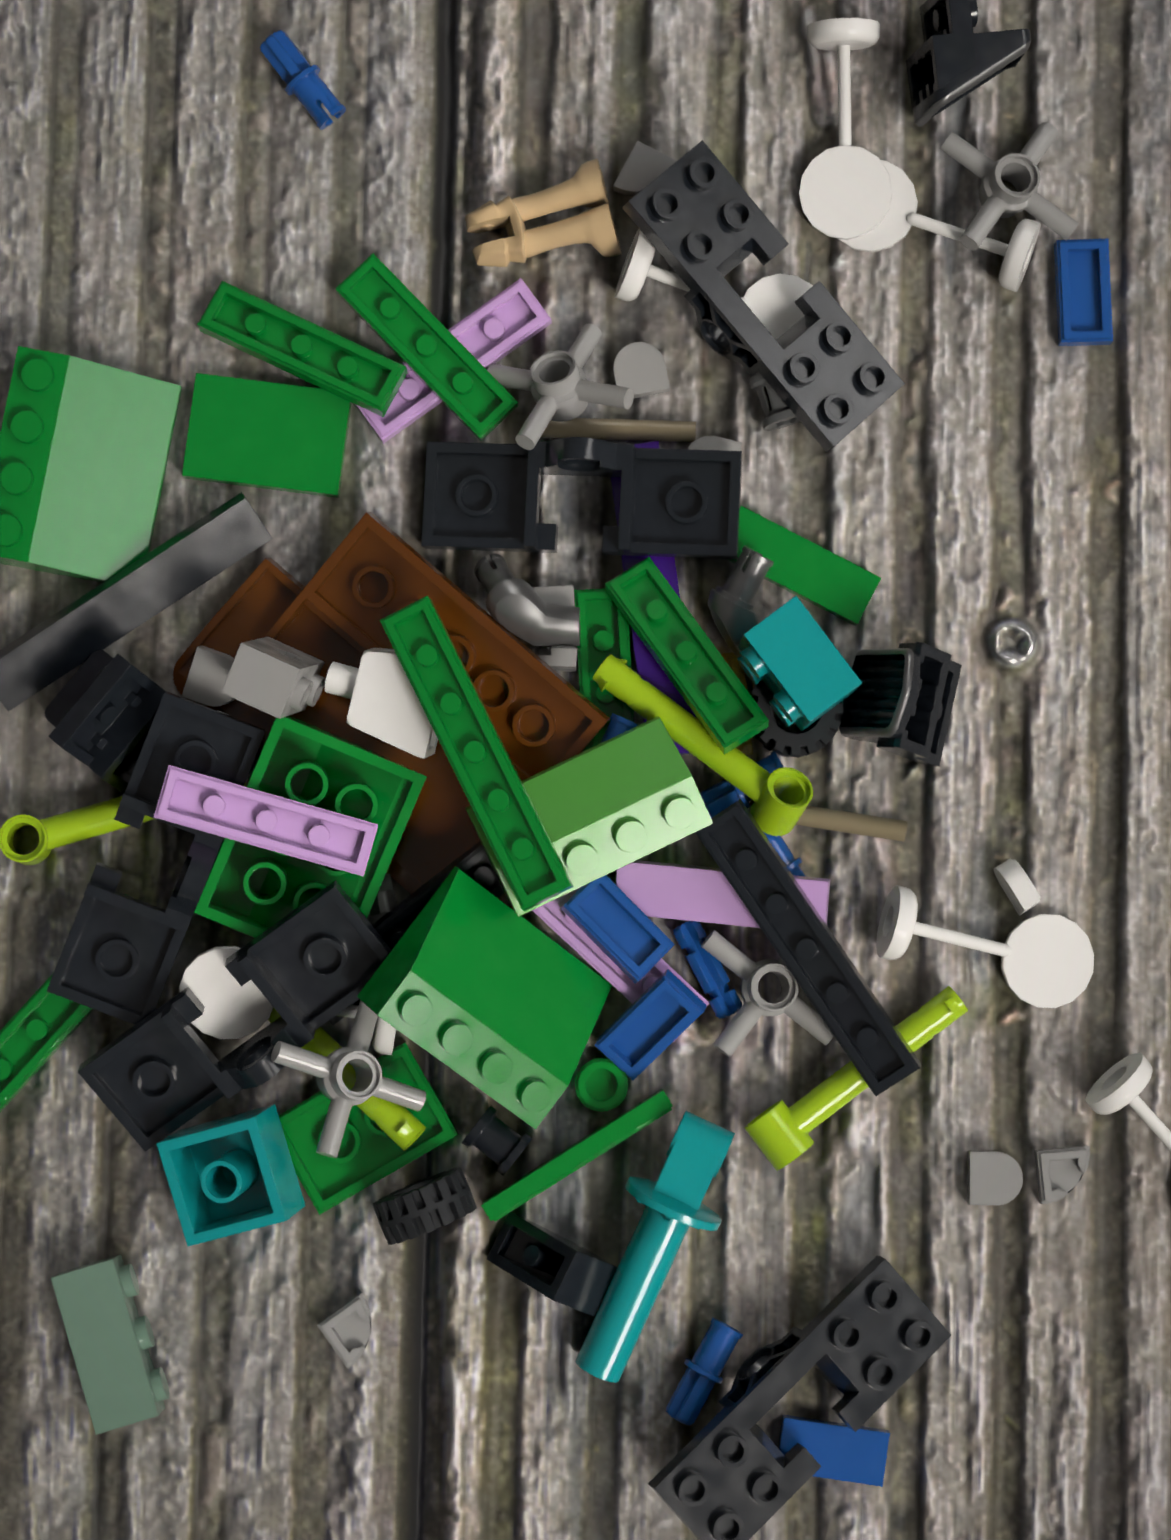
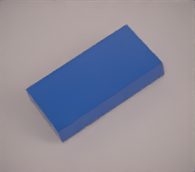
(1083, 292)
(617, 927)
(650, 1024)
(838, 1449)

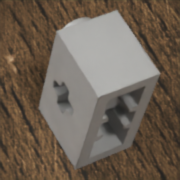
(274, 677)

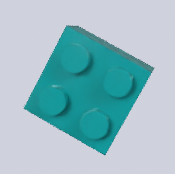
(796, 665)
(231, 1175)

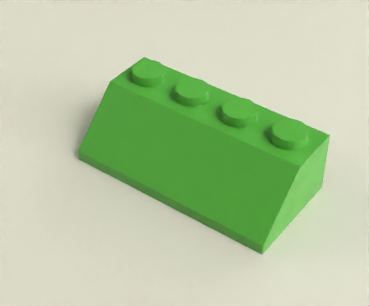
(611, 805)

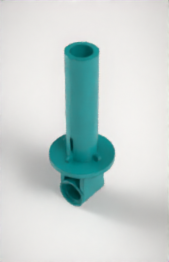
(670, 1209)

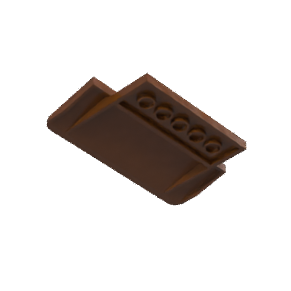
(340, 617)

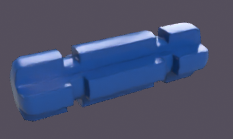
(707, 970)

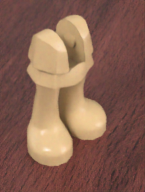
(590, 227)

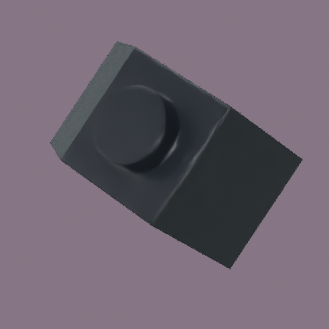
(551, 1264)

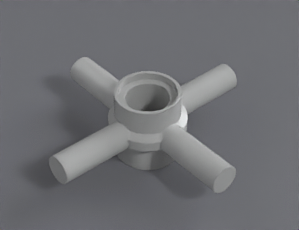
(1022, 173)
(560, 386)
(754, 1005)
(330, 1082)

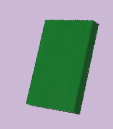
(266, 435)
(365, 1149)

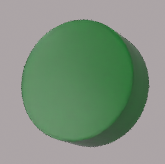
(601, 1085)

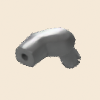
(731, 603)
(522, 611)

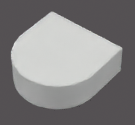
(1017, 886)

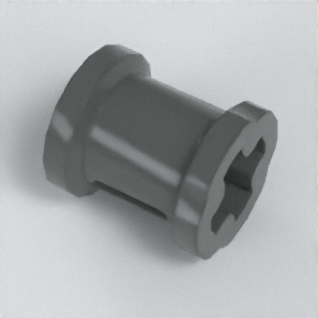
(775, 410)

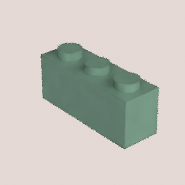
(110, 1343)

